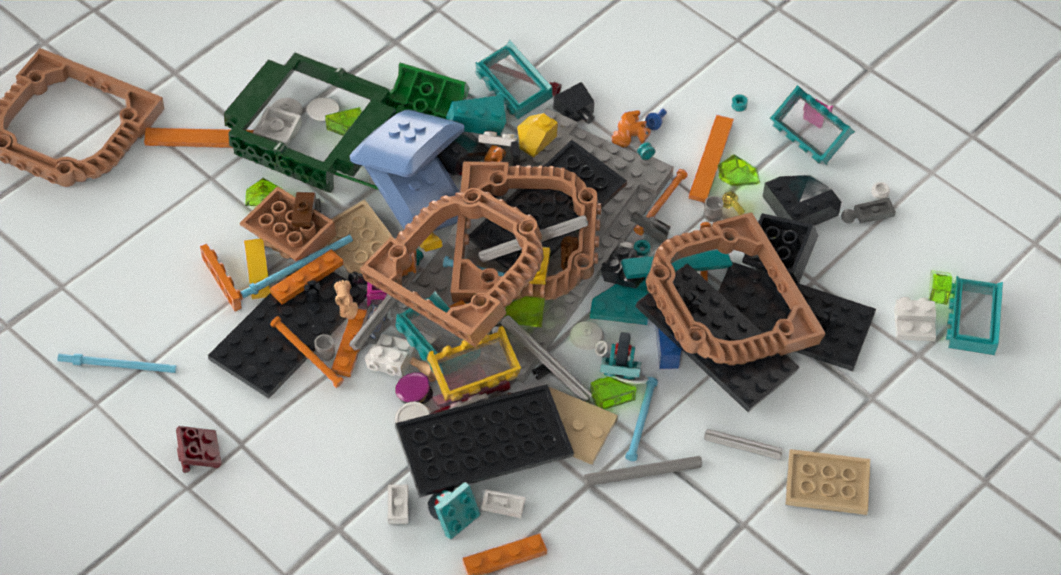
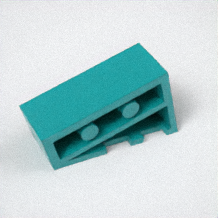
(479, 114)

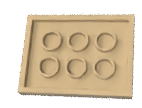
(367, 235)
(584, 424)
(828, 482)

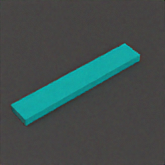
(700, 262)

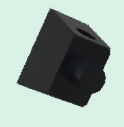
(575, 103)

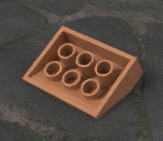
(273, 224)

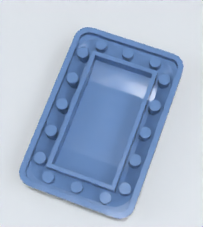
(406, 143)
(410, 194)

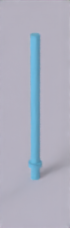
(254, 288)

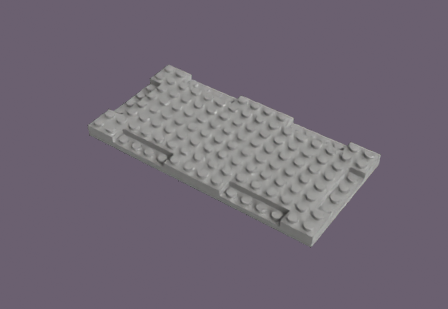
(643, 186)

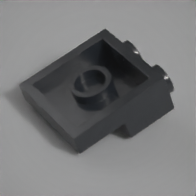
(613, 271)

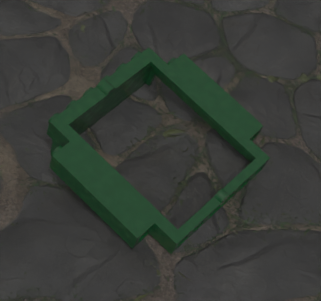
(286, 160)

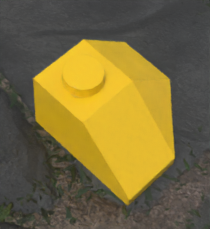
(536, 133)

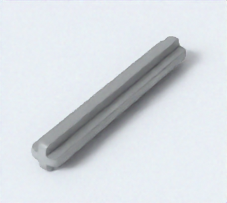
(743, 444)

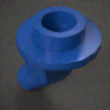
(654, 120)

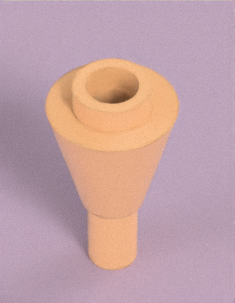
(424, 368)

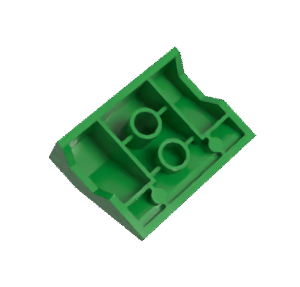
(425, 91)

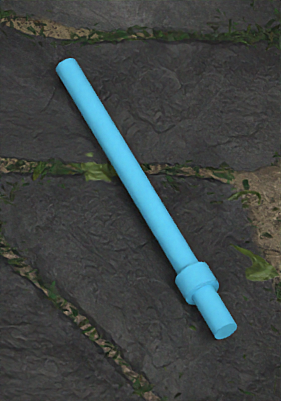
(79, 359)

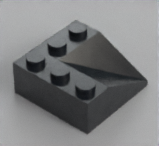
(801, 199)
(791, 241)

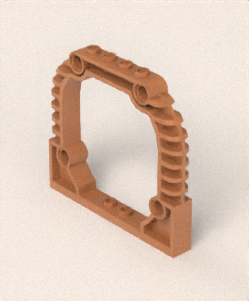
(47, 69)
(743, 235)
(470, 280)
(477, 318)

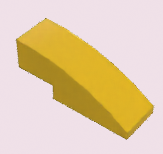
(256, 265)

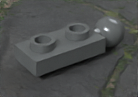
(869, 211)

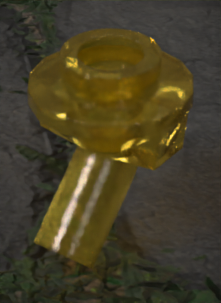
(730, 200)

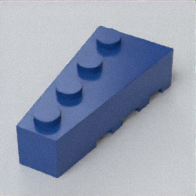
(668, 352)

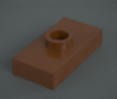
(303, 209)

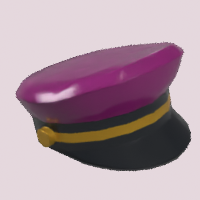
(414, 388)

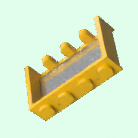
(471, 368)

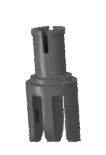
(651, 226)

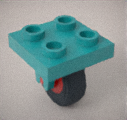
(621, 365)
(454, 509)

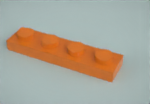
(218, 271)
(313, 271)
(346, 355)
(505, 555)

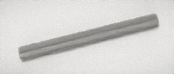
(547, 233)
(380, 313)
(546, 358)
(643, 470)

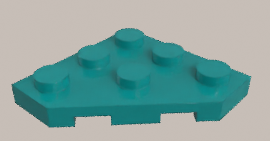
(619, 304)

